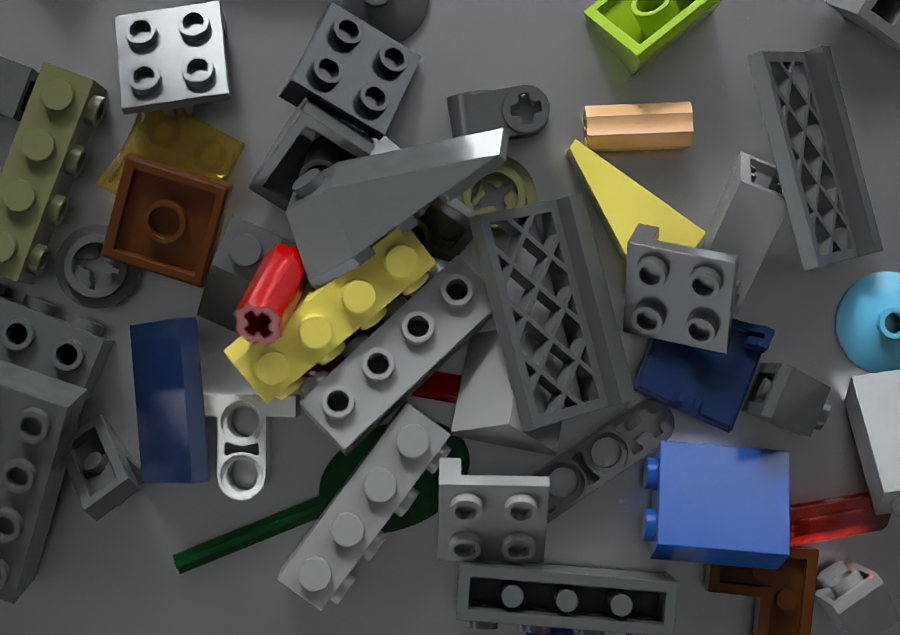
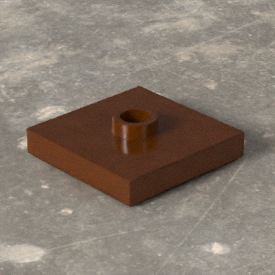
(166, 219)

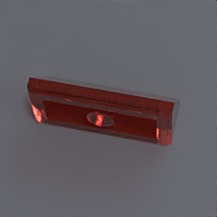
(834, 518)

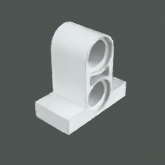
(253, 448)

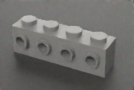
(399, 355)
(362, 506)

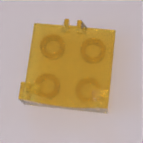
(178, 142)

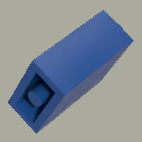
(718, 505)

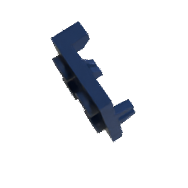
(702, 380)

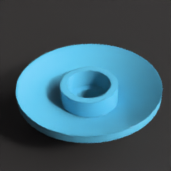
(862, 322)

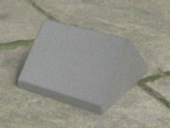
(487, 403)

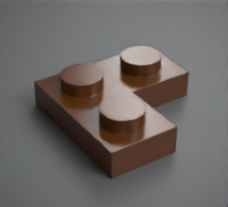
(782, 595)

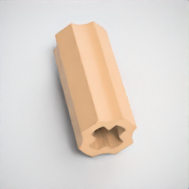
(638, 126)

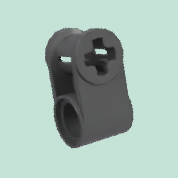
(491, 110)

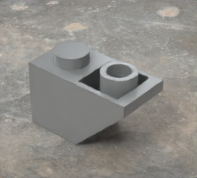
(855, 599)

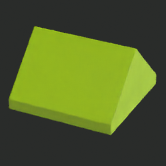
(645, 28)

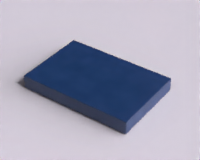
(169, 401)

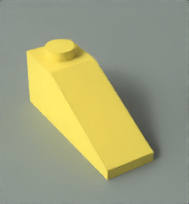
(625, 203)

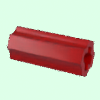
(272, 295)

